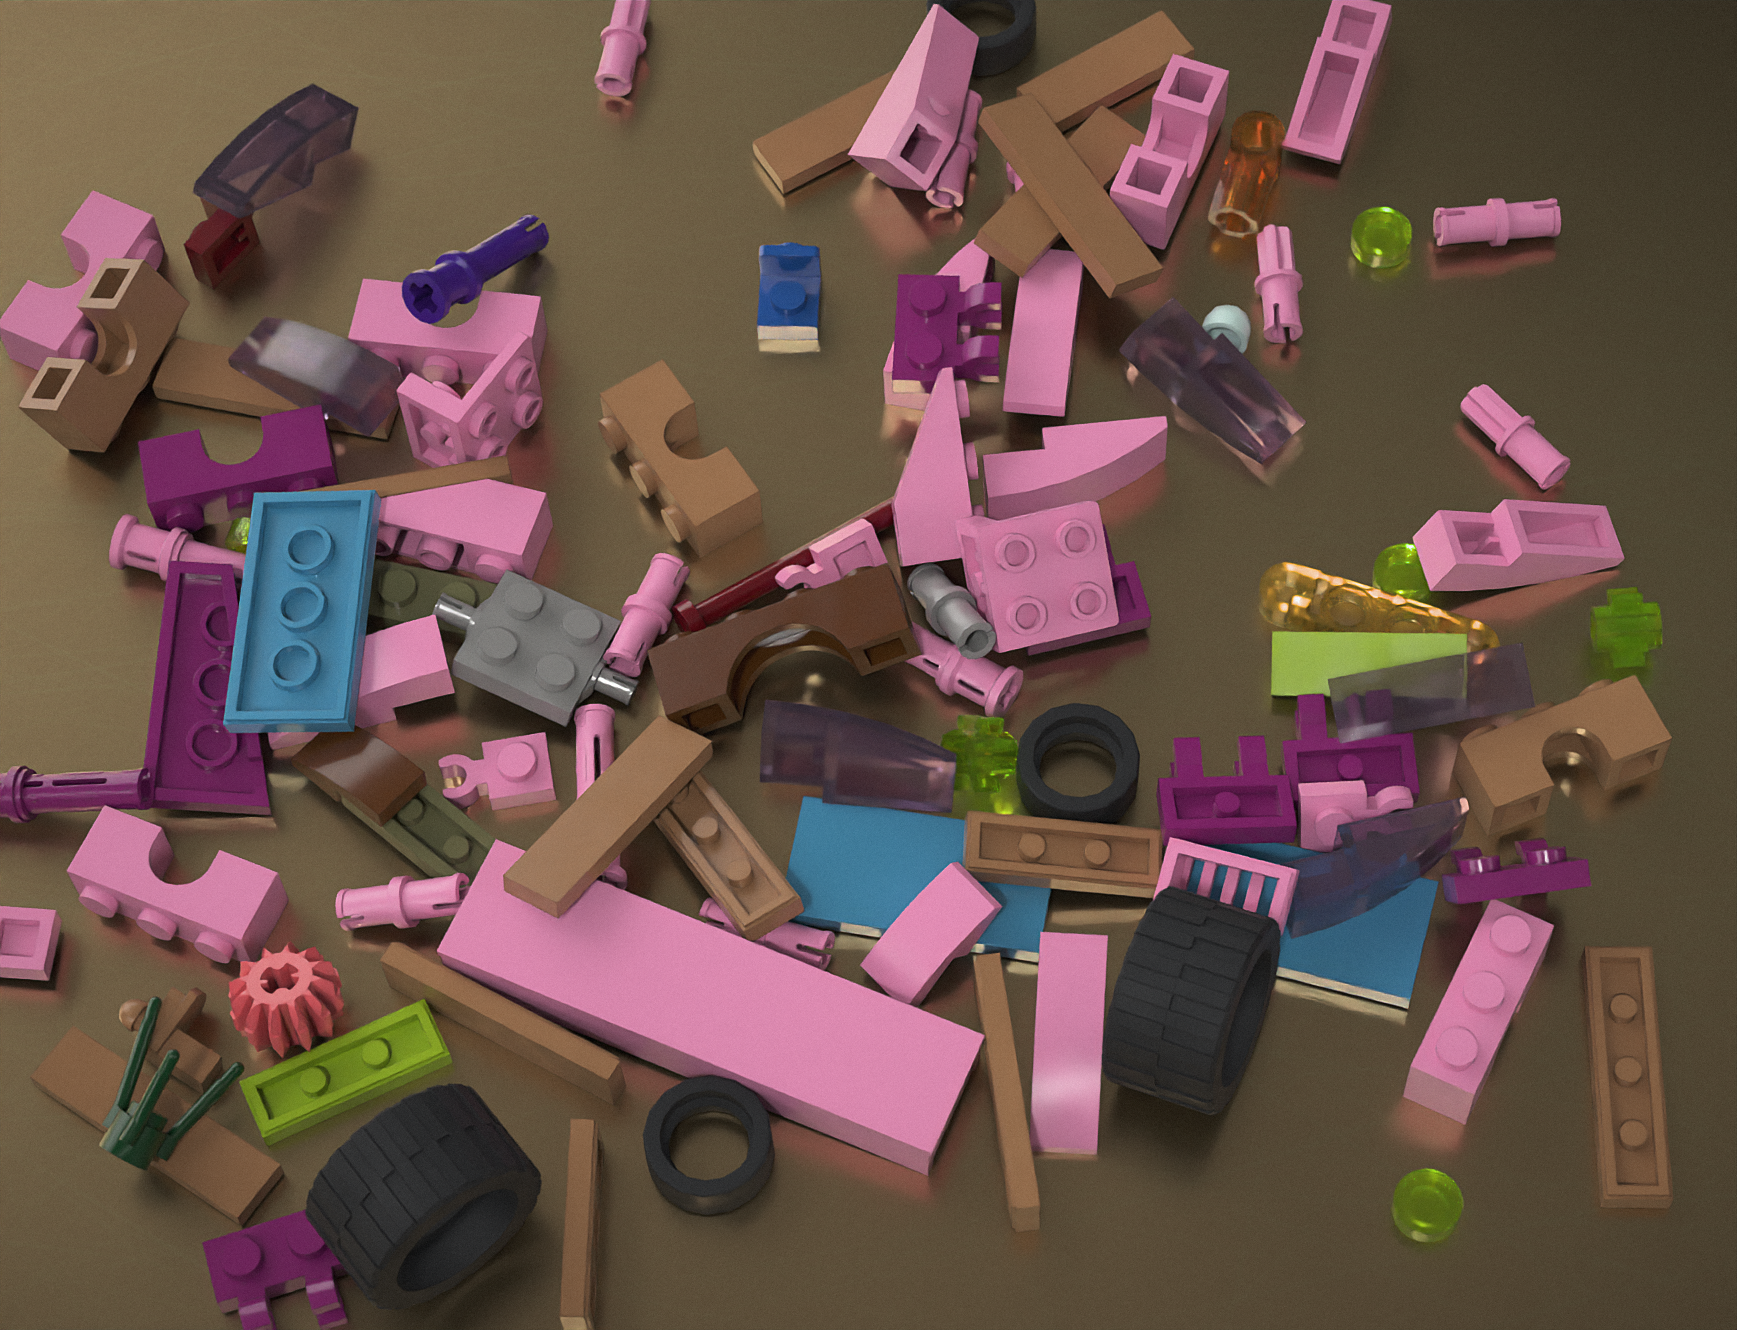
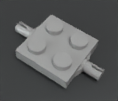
(535, 648)

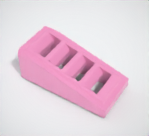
(1180, 861)

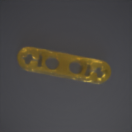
(1380, 607)

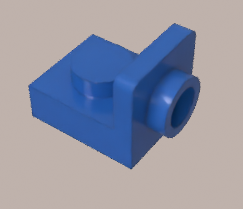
(789, 292)

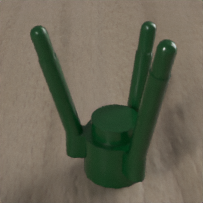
(135, 1128)

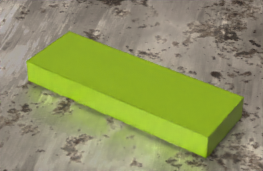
(1308, 659)
(345, 1072)

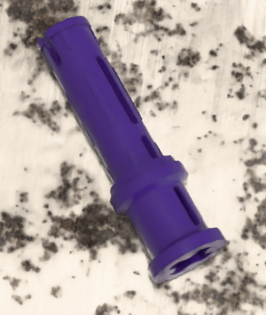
(461, 275)

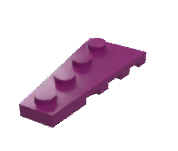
(187, 746)

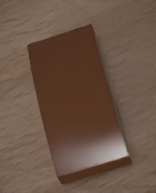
(362, 771)

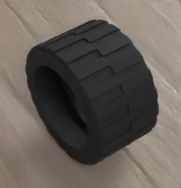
(1190, 1000)
(422, 1196)

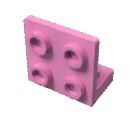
(484, 422)
(1039, 574)

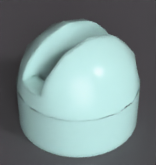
(1231, 322)

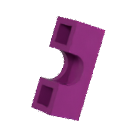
(194, 491)

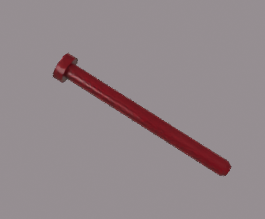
(747, 590)

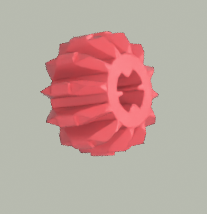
(286, 999)

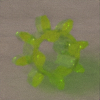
(1625, 627)
(982, 752)

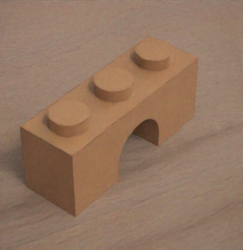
(134, 321)
(701, 498)
(1605, 727)

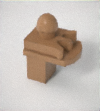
(197, 1063)

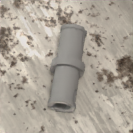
(951, 611)

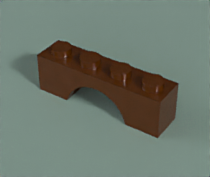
(710, 671)

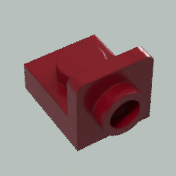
(219, 244)

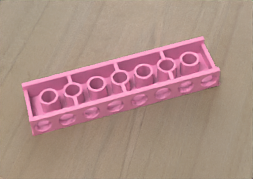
(720, 1009)

